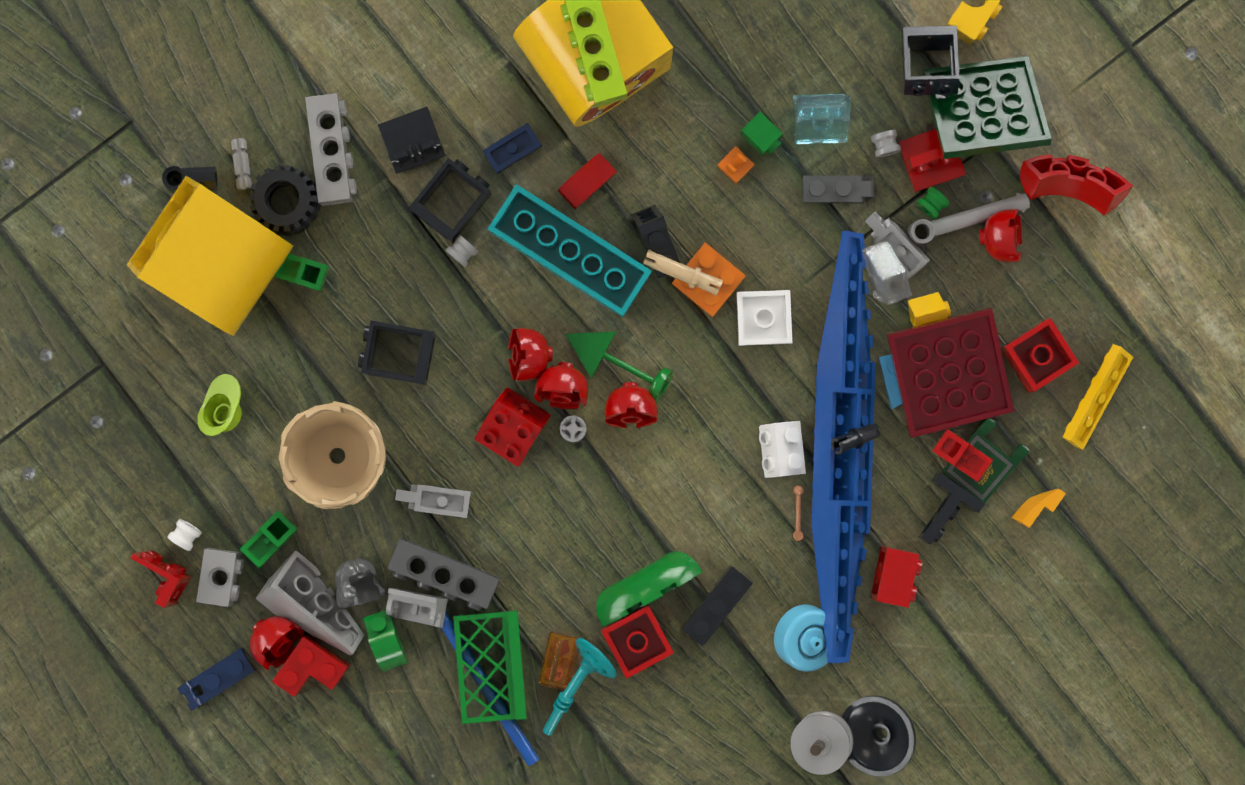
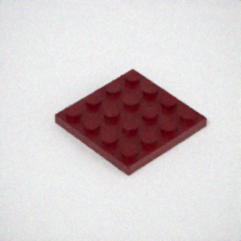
(950, 372)

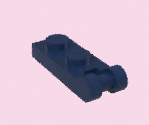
(217, 678)

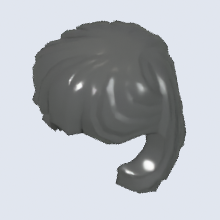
(357, 583)

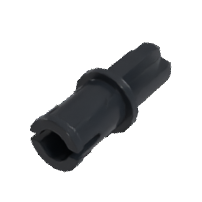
(855, 438)

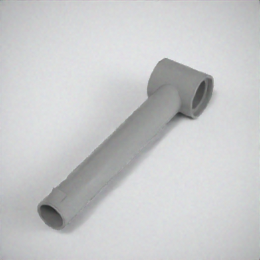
(965, 218)

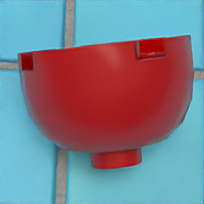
(1003, 235)
(529, 354)
(562, 386)
(630, 405)
(274, 640)

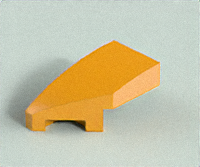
(1034, 505)

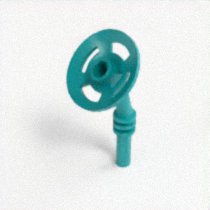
(591, 662)

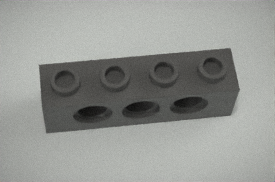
(402, 569)

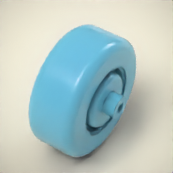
(801, 638)

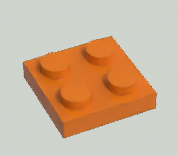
(717, 266)

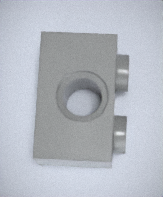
(209, 589)

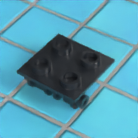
(411, 140)

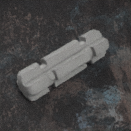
(241, 164)

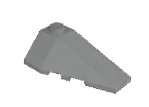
(303, 598)

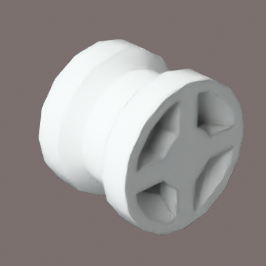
(184, 534)

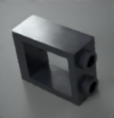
(941, 39)
(433, 221)
(424, 359)

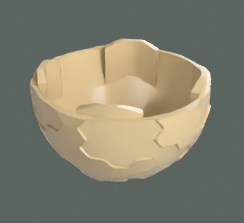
(308, 450)

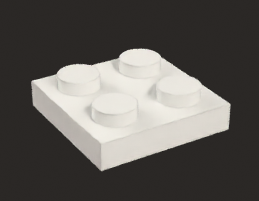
(764, 317)

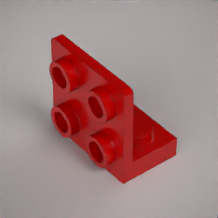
(512, 426)
(171, 590)

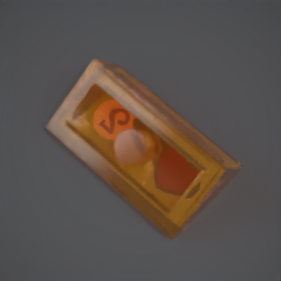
(559, 661)

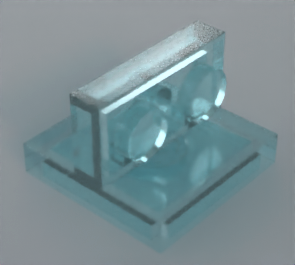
(821, 118)

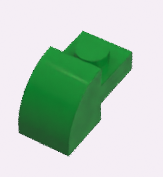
(303, 272)
(269, 539)
(385, 641)

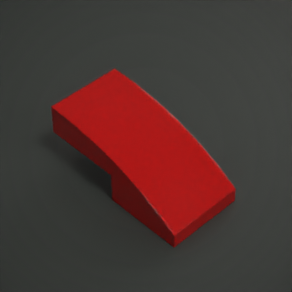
(587, 181)
(962, 455)

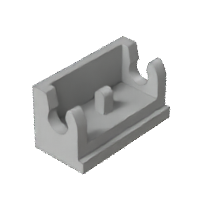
(416, 606)

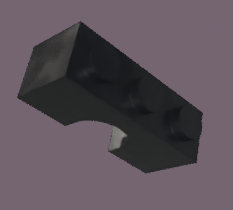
(716, 606)

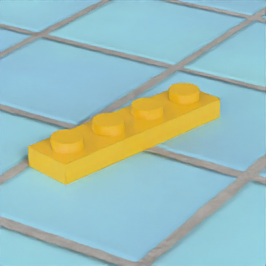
(1098, 396)

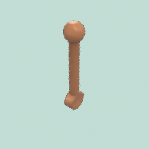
(797, 534)

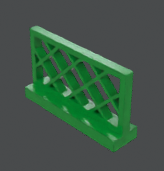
(513, 670)

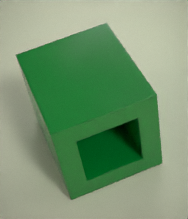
(762, 134)

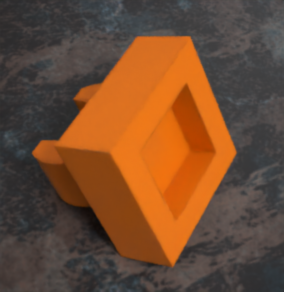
(735, 165)

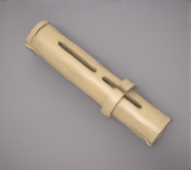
(692, 276)

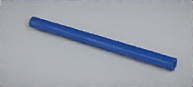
(499, 706)

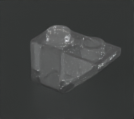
(886, 273)

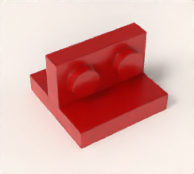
(925, 161)

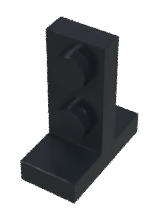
(654, 233)
(949, 508)

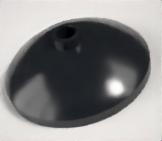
(872, 750)

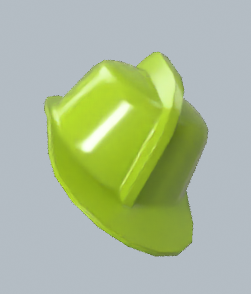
(221, 406)

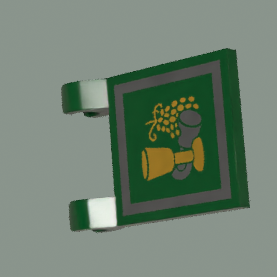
(998, 470)

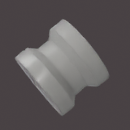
(885, 143)
(461, 250)
(572, 428)

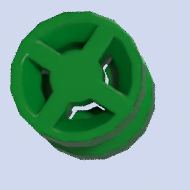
(932, 203)

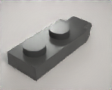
(836, 189)

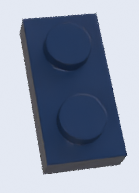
(512, 148)

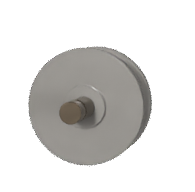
(822, 742)

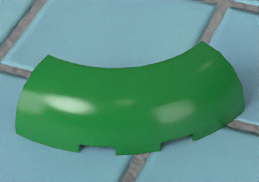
(645, 586)

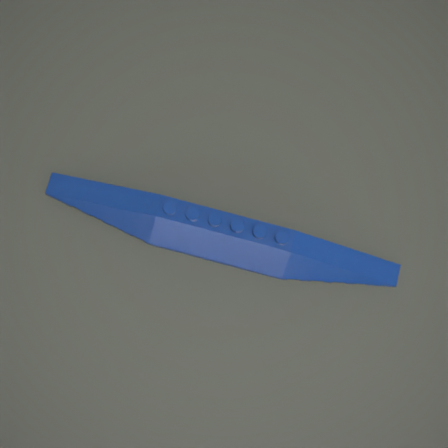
(845, 480)

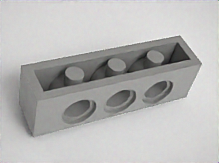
(318, 110)

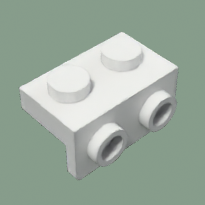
(782, 449)

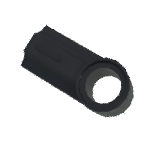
(203, 175)

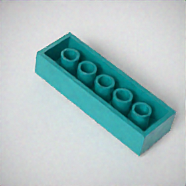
(569, 251)

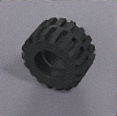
(269, 184)

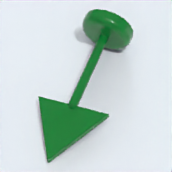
(593, 347)

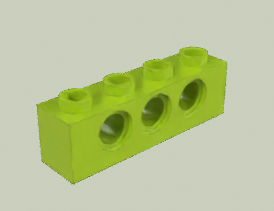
(613, 87)

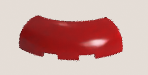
(1075, 179)

